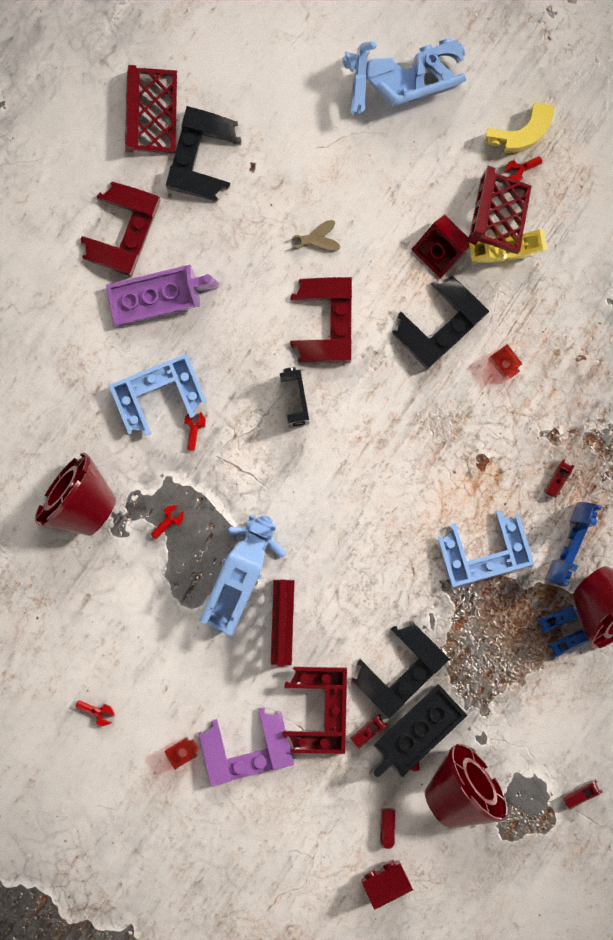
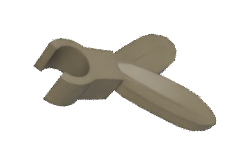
(317, 237)

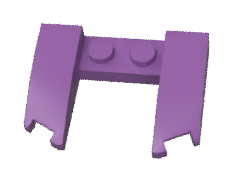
(224, 770)

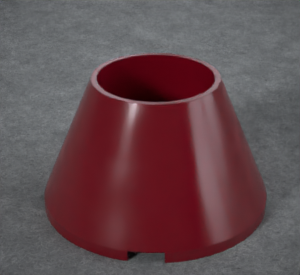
(77, 499)
(595, 606)
(464, 792)

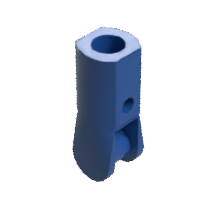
(560, 617)
(571, 642)

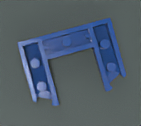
(584, 517)

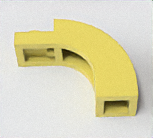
(530, 135)
(532, 243)

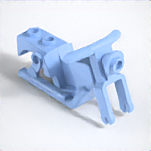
(401, 84)
(240, 574)

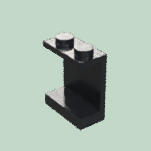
(302, 418)

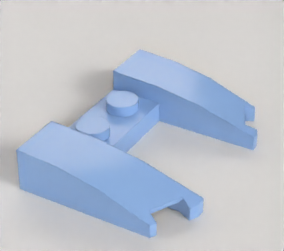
(128, 389)
(514, 559)

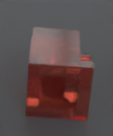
(506, 354)
(174, 756)

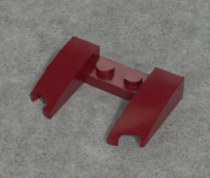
(144, 207)
(339, 292)
(333, 737)

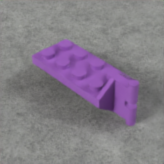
(157, 294)

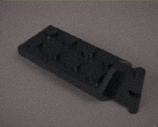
(417, 732)

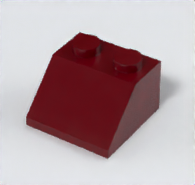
(442, 246)
(386, 883)

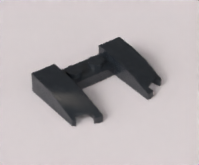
(181, 173)
(430, 350)
(429, 663)

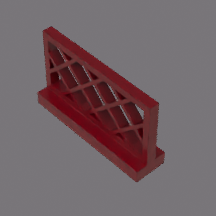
(132, 109)
(485, 202)
(282, 622)

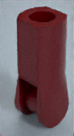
(557, 482)
(365, 734)
(578, 796)
(387, 835)

